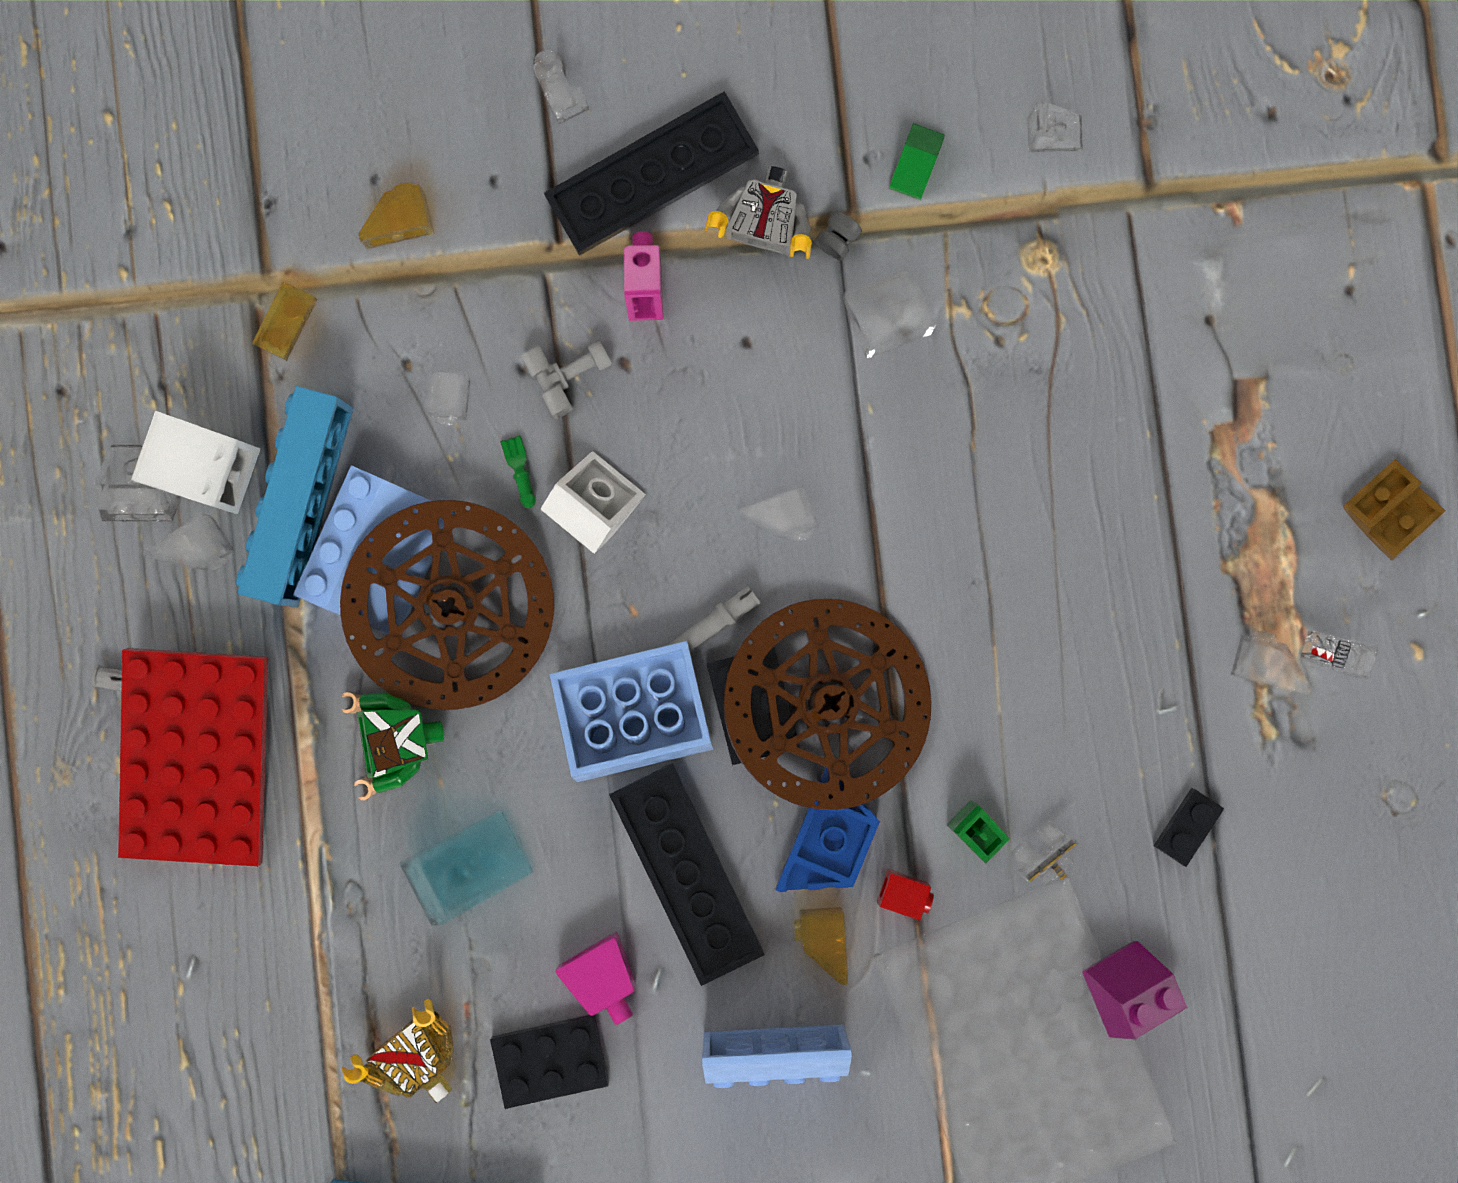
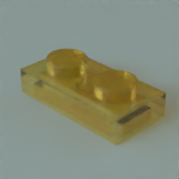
(284, 321)

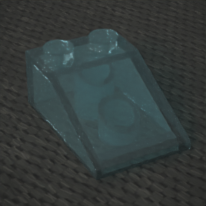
(466, 868)

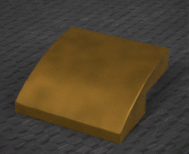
(1393, 509)

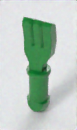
(517, 459)

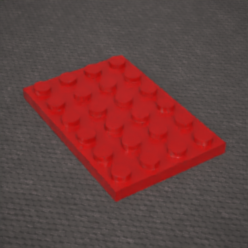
(192, 756)

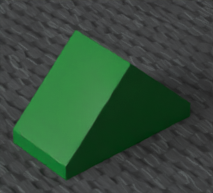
(916, 161)
(978, 831)

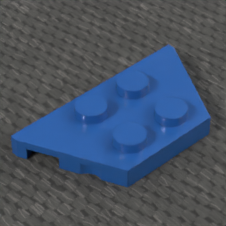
(829, 847)

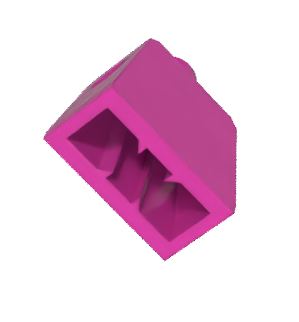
(643, 279)
(600, 978)

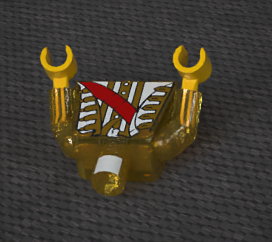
(409, 1058)

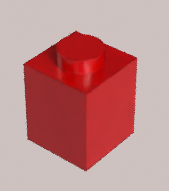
(905, 895)

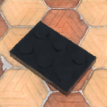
(759, 704)
(549, 1061)

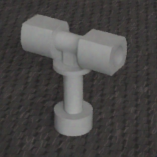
(554, 379)

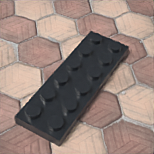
(651, 173)
(687, 874)

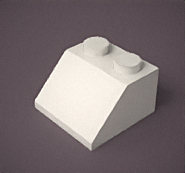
(592, 501)

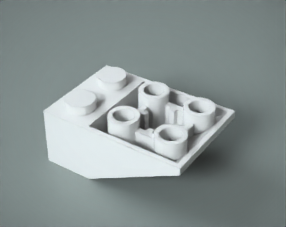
(195, 463)

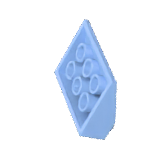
(357, 510)
(630, 712)
(776, 1055)

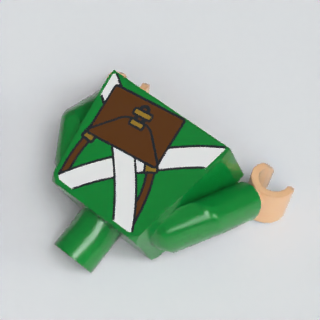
(391, 740)

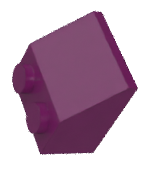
(1133, 991)

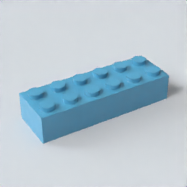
(294, 496)

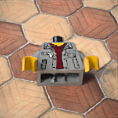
(764, 216)

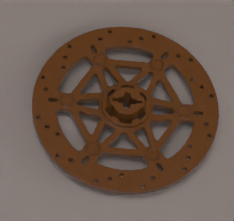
(442, 540)
(838, 769)

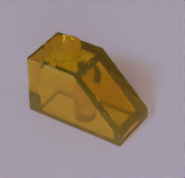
(397, 217)
(824, 939)

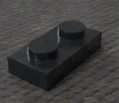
(1188, 827)

